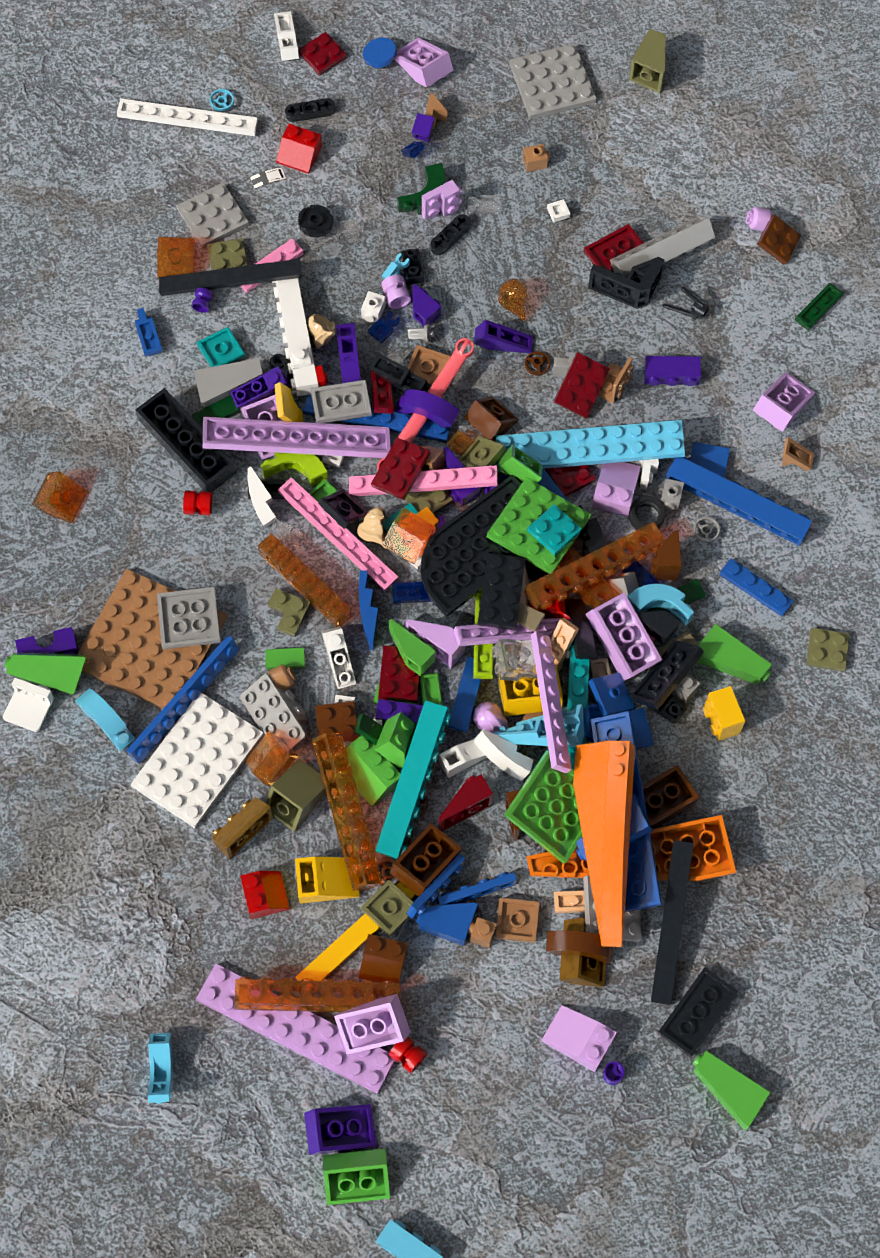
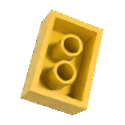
(523, 695)

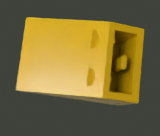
(323, 879)

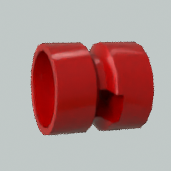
(197, 503)
(408, 1054)

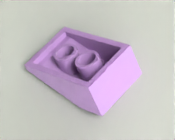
(424, 61)
(783, 401)
(262, 410)
(616, 487)
(440, 638)
(373, 1024)
(579, 1037)

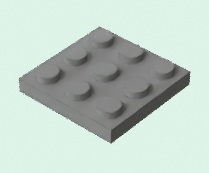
(212, 215)
(188, 618)
(632, 919)

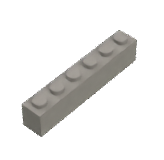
(666, 246)

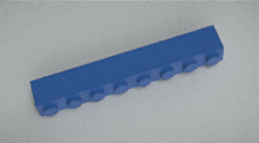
(739, 500)

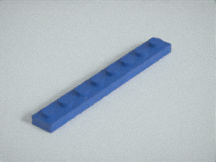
(395, 422)
(180, 702)

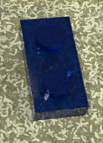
(642, 575)
(409, 593)

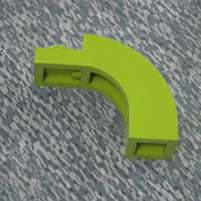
(307, 464)

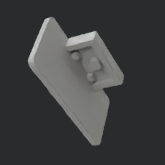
(275, 711)

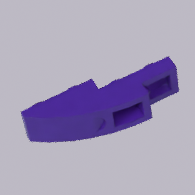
(348, 353)

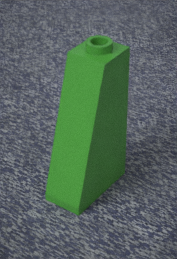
(733, 657)
(47, 669)
(731, 1088)

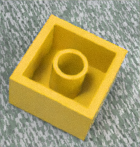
(723, 713)

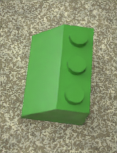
(372, 772)
(356, 1176)

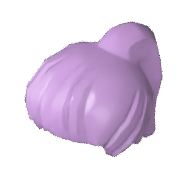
(489, 717)

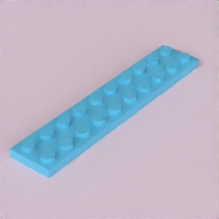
(600, 444)

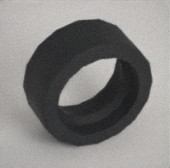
(646, 501)

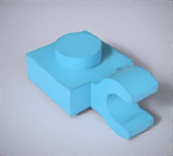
(394, 267)

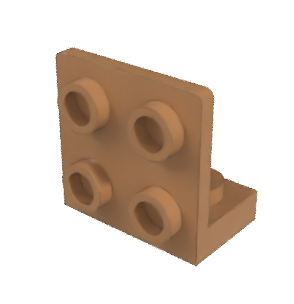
(615, 380)

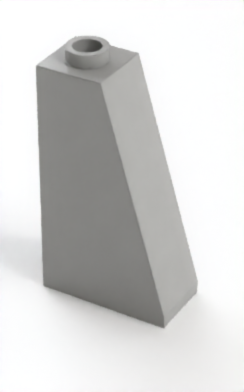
(218, 381)

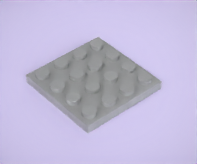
(552, 81)

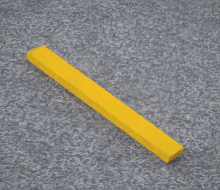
(344, 946)

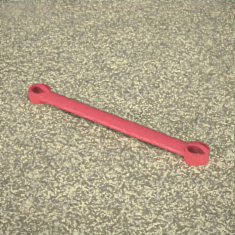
(438, 388)

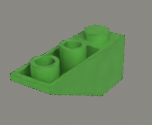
(413, 651)

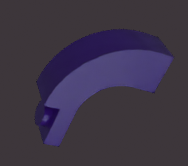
(429, 406)

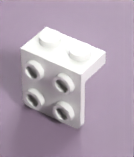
(28, 704)

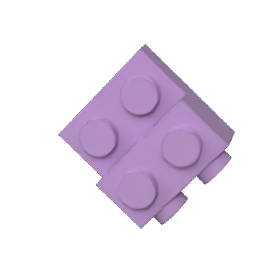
(442, 199)

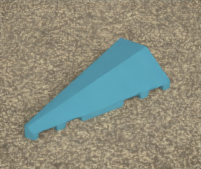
(533, 730)

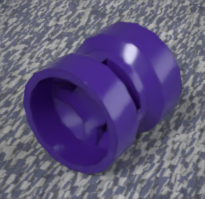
(202, 300)
(616, 1070)

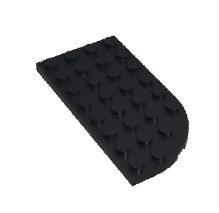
(458, 551)

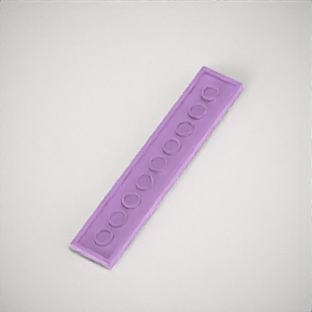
(295, 437)
(299, 1032)

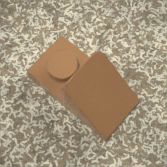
(436, 109)
(797, 454)

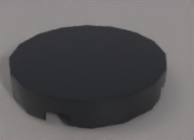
(315, 221)

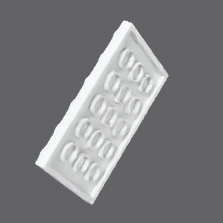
(197, 760)

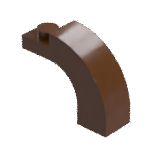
(578, 943)

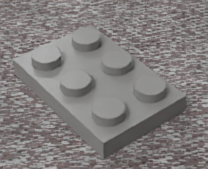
(341, 401)

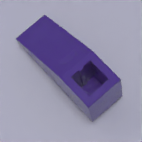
(259, 388)

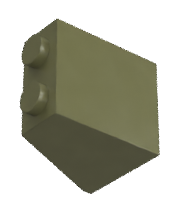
(649, 61)
(296, 794)

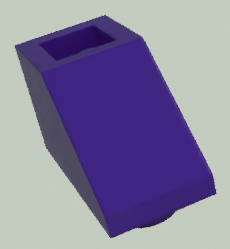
(424, 307)

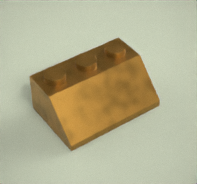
(242, 827)
(581, 969)

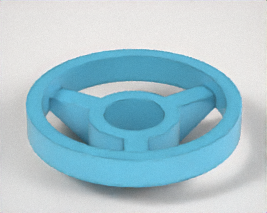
(224, 97)

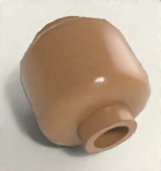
(282, 676)

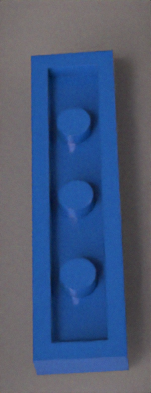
(756, 587)
(441, 881)
(484, 887)

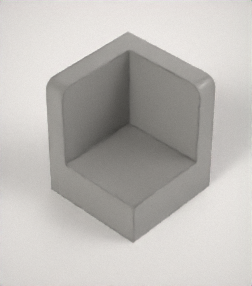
(562, 365)
(624, 582)

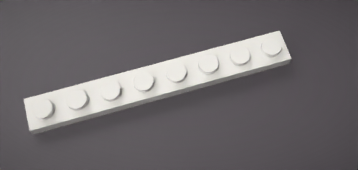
(187, 117)

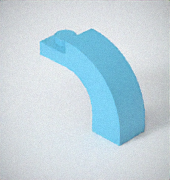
(661, 596)
(105, 718)
(160, 1068)

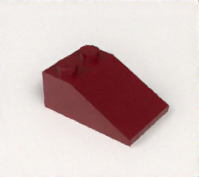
(469, 800)

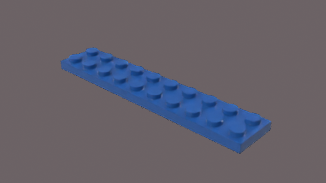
(642, 877)

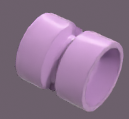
(396, 291)

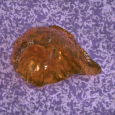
(513, 297)

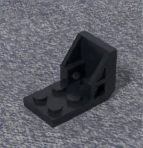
(625, 290)

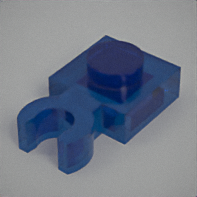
(383, 328)

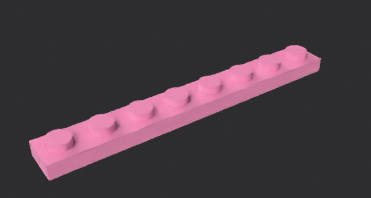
(433, 480)
(340, 537)

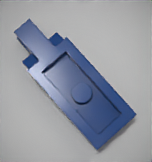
(147, 334)

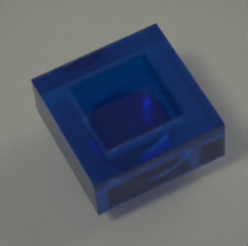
(413, 149)

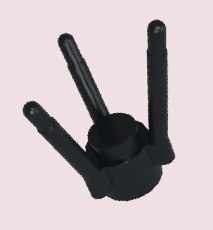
(699, 308)

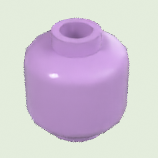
(758, 218)

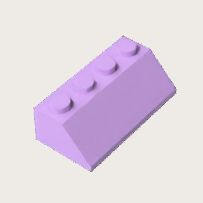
(623, 636)

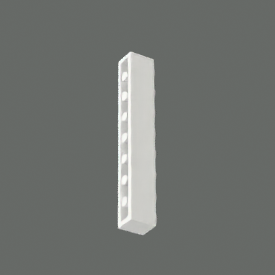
(295, 333)

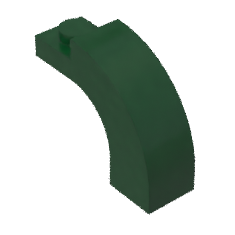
(434, 177)

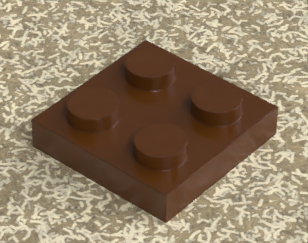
(779, 239)
(337, 719)

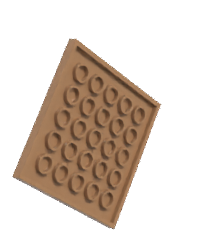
(128, 649)

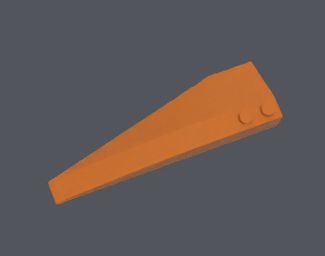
(604, 808)
(709, 857)

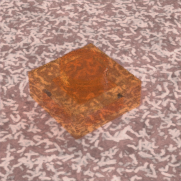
(459, 442)

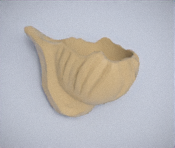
(320, 330)
(371, 528)

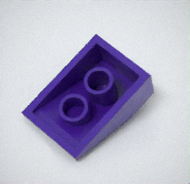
(339, 1129)

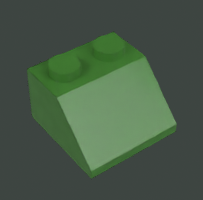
(520, 465)
(396, 739)

